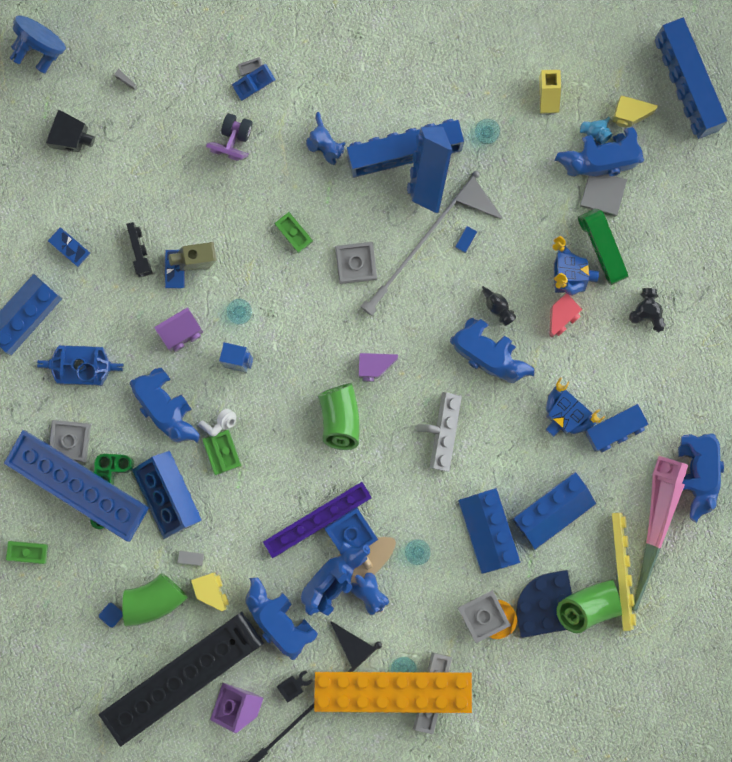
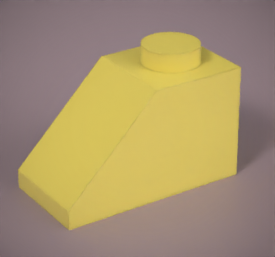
(631, 111)

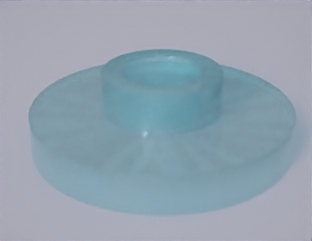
(487, 131)
(239, 311)
(417, 552)
(403, 664)

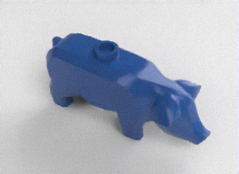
(605, 158)
(488, 355)
(163, 410)
(704, 472)
(333, 579)
(275, 623)

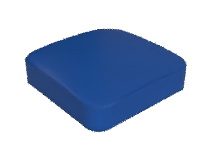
(111, 615)

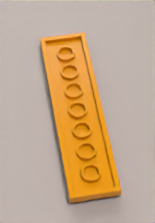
(393, 692)

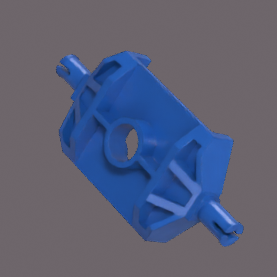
(65, 357)

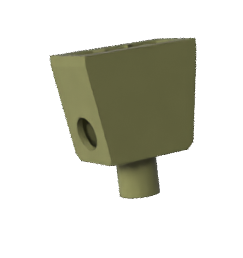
(194, 257)

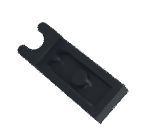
(142, 264)

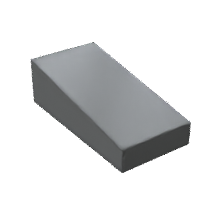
(249, 66)
(122, 77)
(190, 558)

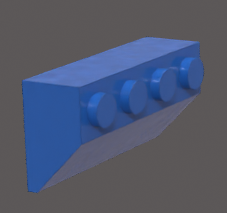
(429, 168)
(25, 313)
(166, 494)
(554, 510)
(489, 531)

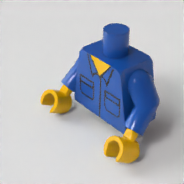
(570, 270)
(567, 412)

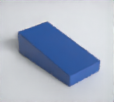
(466, 239)

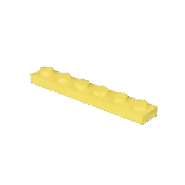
(623, 562)

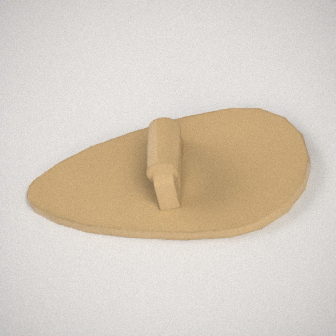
(379, 554)

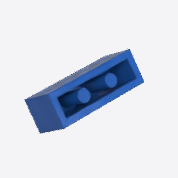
(236, 357)
(616, 428)

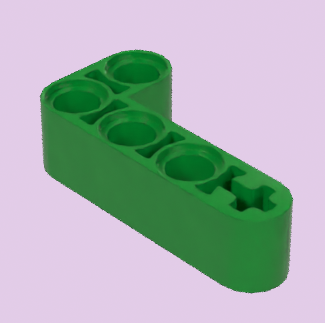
(604, 245)
(108, 472)

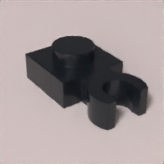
(292, 687)

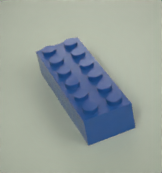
(690, 78)
(395, 149)

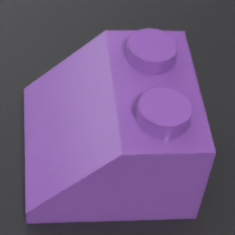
(179, 330)

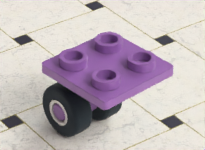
(232, 129)

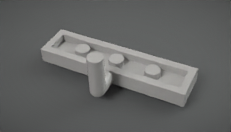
(444, 431)
(426, 721)

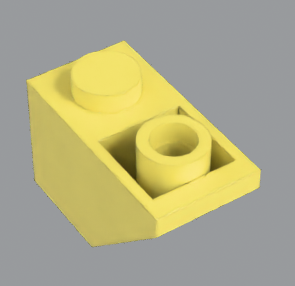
(550, 91)
(208, 591)

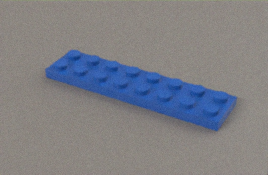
(76, 485)

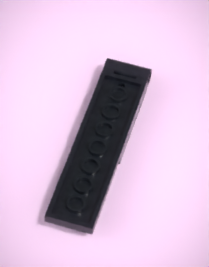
(181, 679)

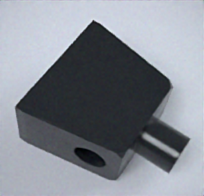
(68, 133)

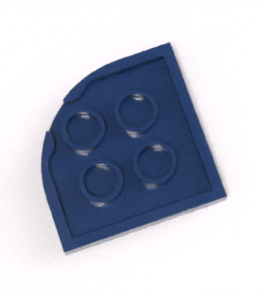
(539, 601)

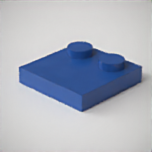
(351, 529)

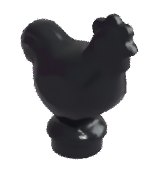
(498, 306)
(649, 310)

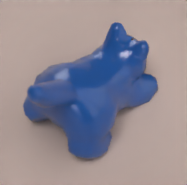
(321, 141)
(368, 591)

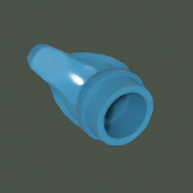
(597, 130)

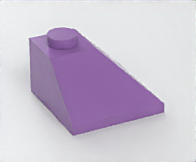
(235, 707)

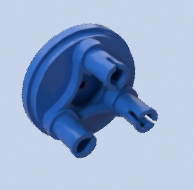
(35, 37)

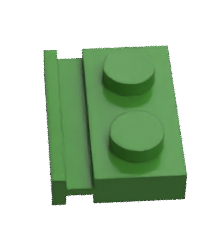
(222, 452)

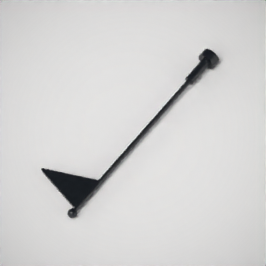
(356, 652)

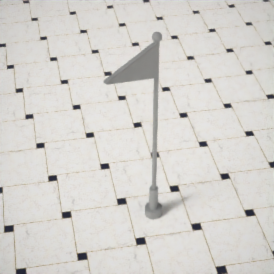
(470, 195)

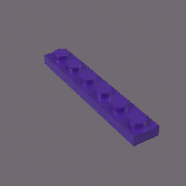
(317, 519)

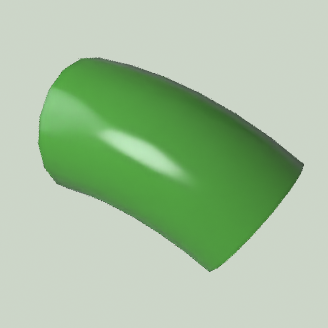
(340, 417)
(151, 601)
(589, 607)

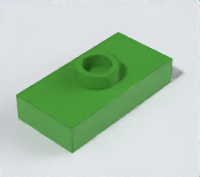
(293, 232)
(27, 552)

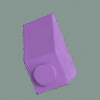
(374, 365)

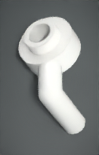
(225, 420)

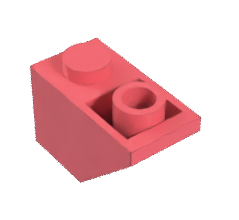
(561, 313)

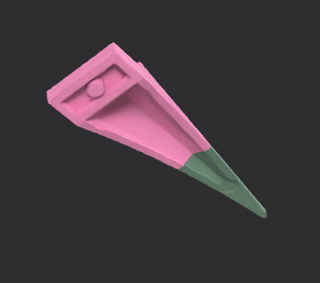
(666, 493)

